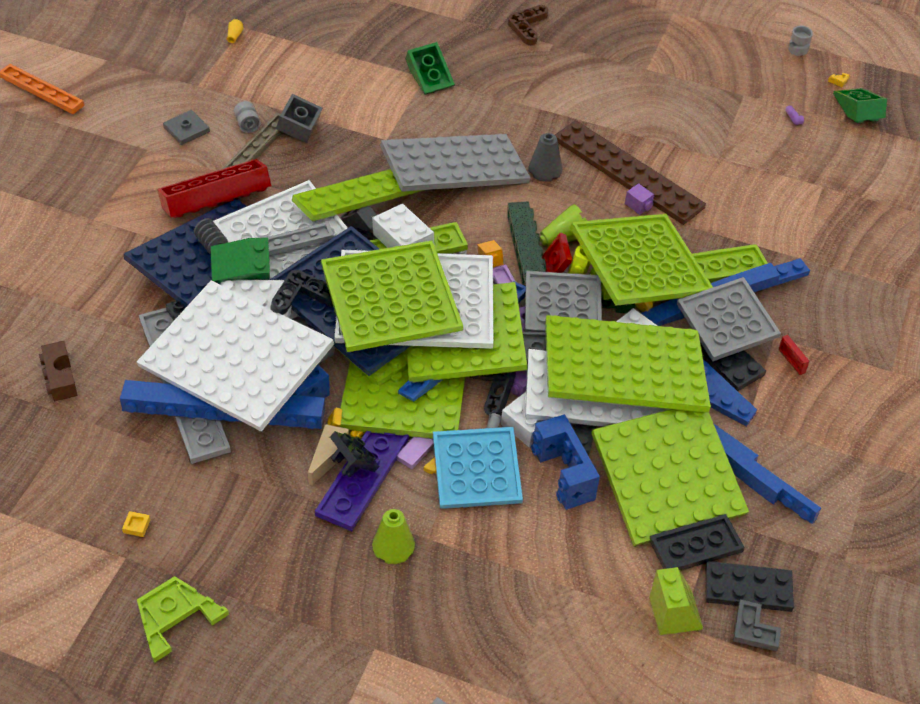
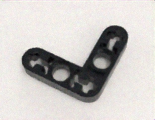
(298, 286)
(499, 380)

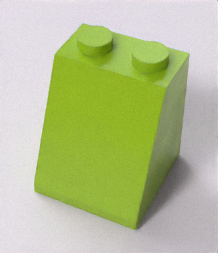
(673, 603)

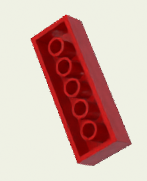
(214, 188)

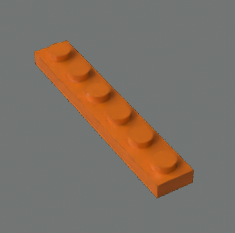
(41, 89)

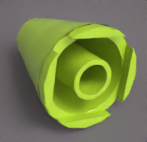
(561, 225)
(393, 538)

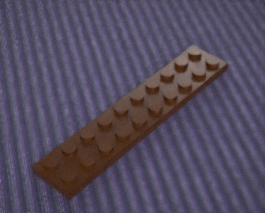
(629, 171)

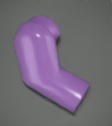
(796, 119)

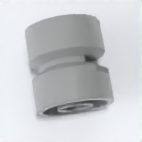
(800, 40)
(247, 117)

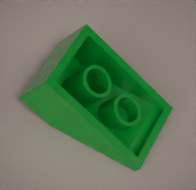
(429, 68)
(862, 104)
(241, 260)

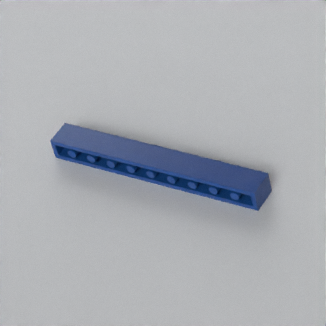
(173, 401)

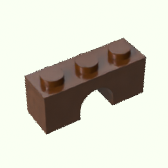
(60, 383)

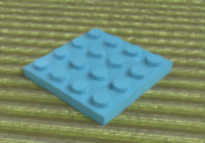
(477, 467)

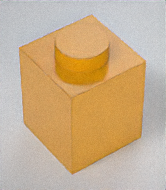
(493, 249)

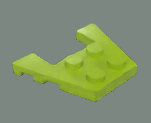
(170, 605)

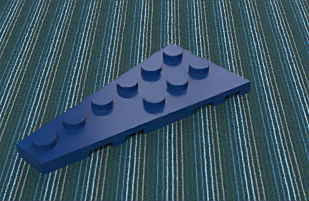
(727, 399)

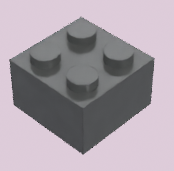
(299, 118)

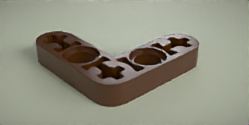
(529, 35)

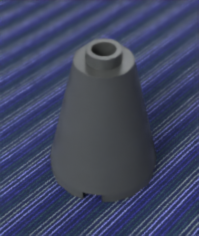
(546, 159)

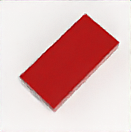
(793, 355)

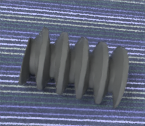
(209, 234)

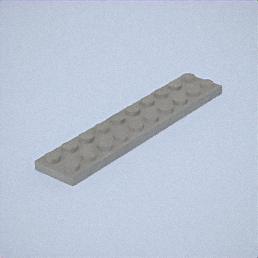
(200, 436)

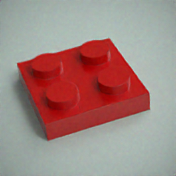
(558, 255)

